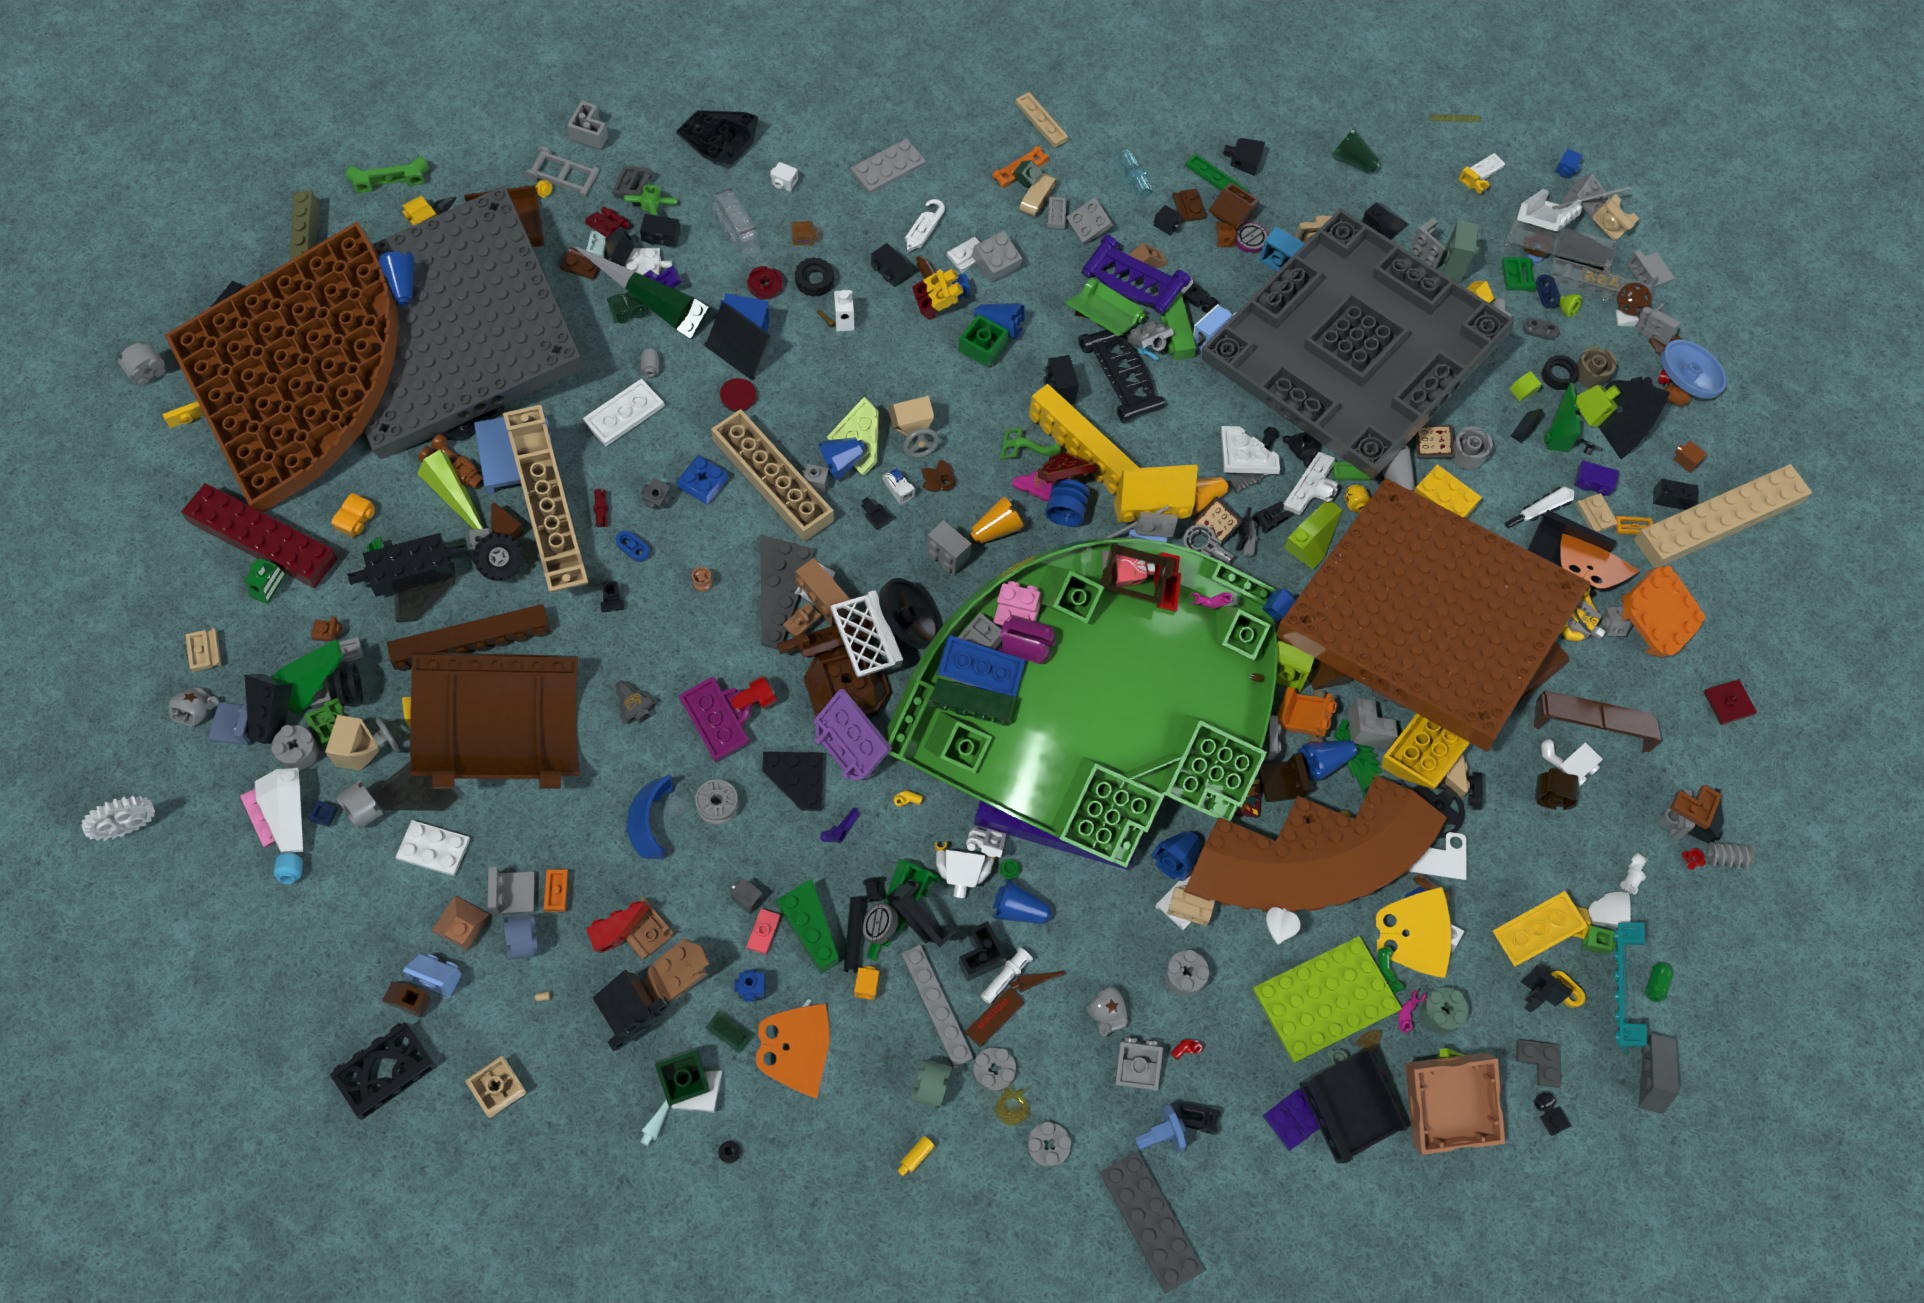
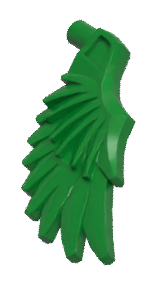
(1363, 763)

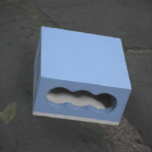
(1210, 325)

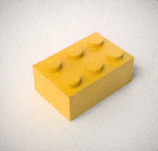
(1448, 492)

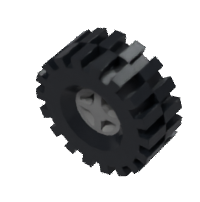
(507, 560)

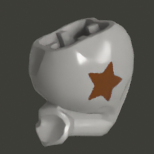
(191, 705)
(1108, 1010)

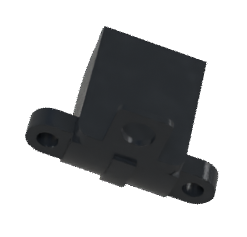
(628, 1008)

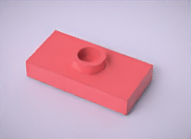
(763, 931)

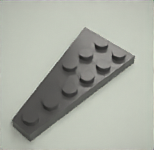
(778, 585)

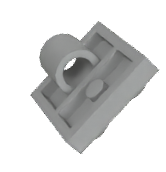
(1089, 221)
(1146, 335)
(1680, 825)

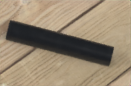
(854, 932)

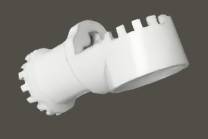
(1635, 874)

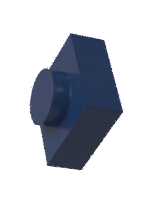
(323, 813)

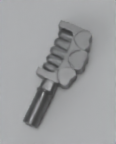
(1243, 480)

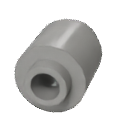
(649, 363)

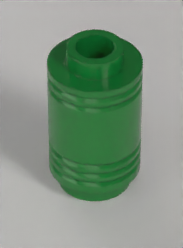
(1659, 982)

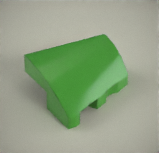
(320, 729)

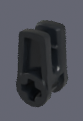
(1267, 519)
(1205, 1115)

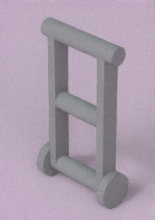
(545, 153)

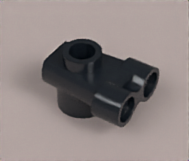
(611, 602)

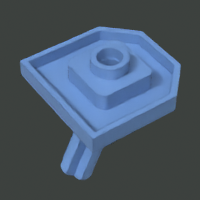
(1170, 1129)

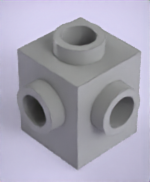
(1614, 623)

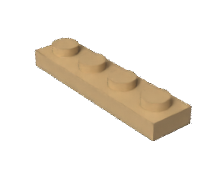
(1041, 120)

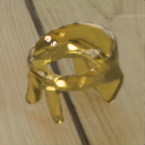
(1008, 1117)

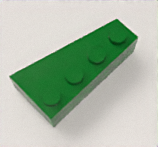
(806, 919)

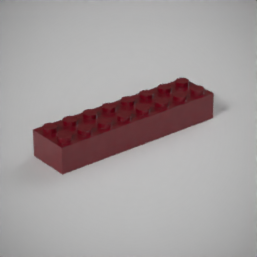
(259, 535)

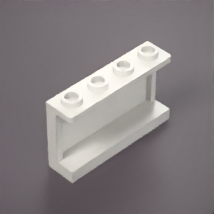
(1540, 212)

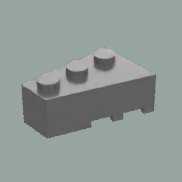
(1659, 1074)

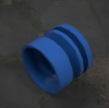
(1067, 502)

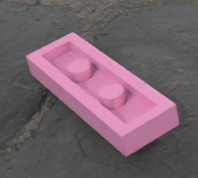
(256, 816)

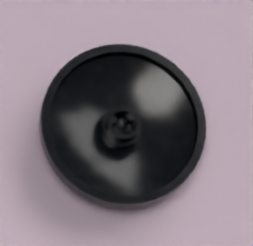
(909, 612)

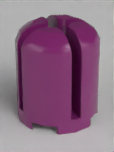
(1027, 639)

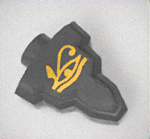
(634, 703)

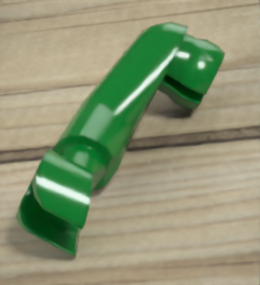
(1384, 967)

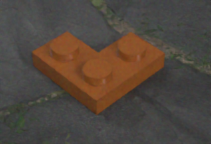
(1697, 810)

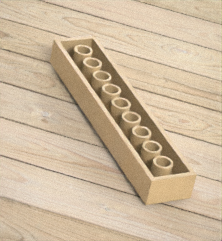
(1722, 516)

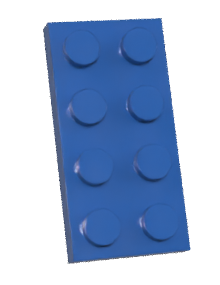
(980, 666)

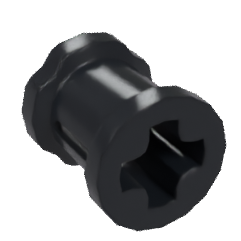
(873, 889)

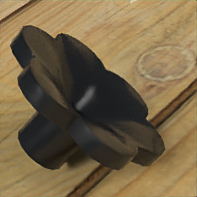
(1589, 446)

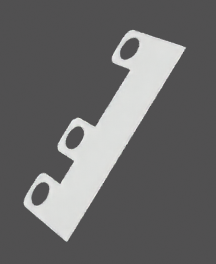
(1444, 863)

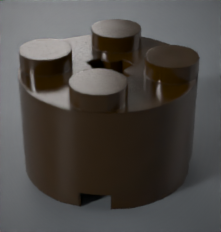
(1556, 789)

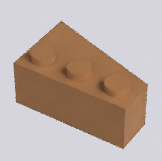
(821, 589)

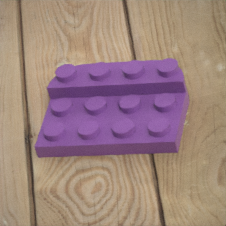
(850, 737)

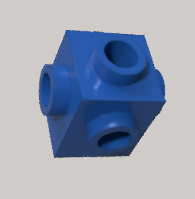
(752, 992)

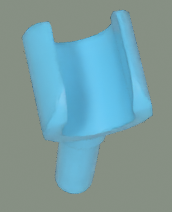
(1145, 351)

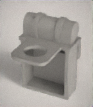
(1657, 325)

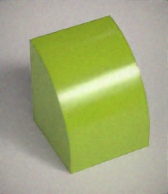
(1525, 386)

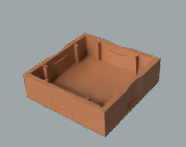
(1455, 1103)

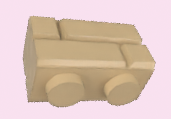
(1190, 907)

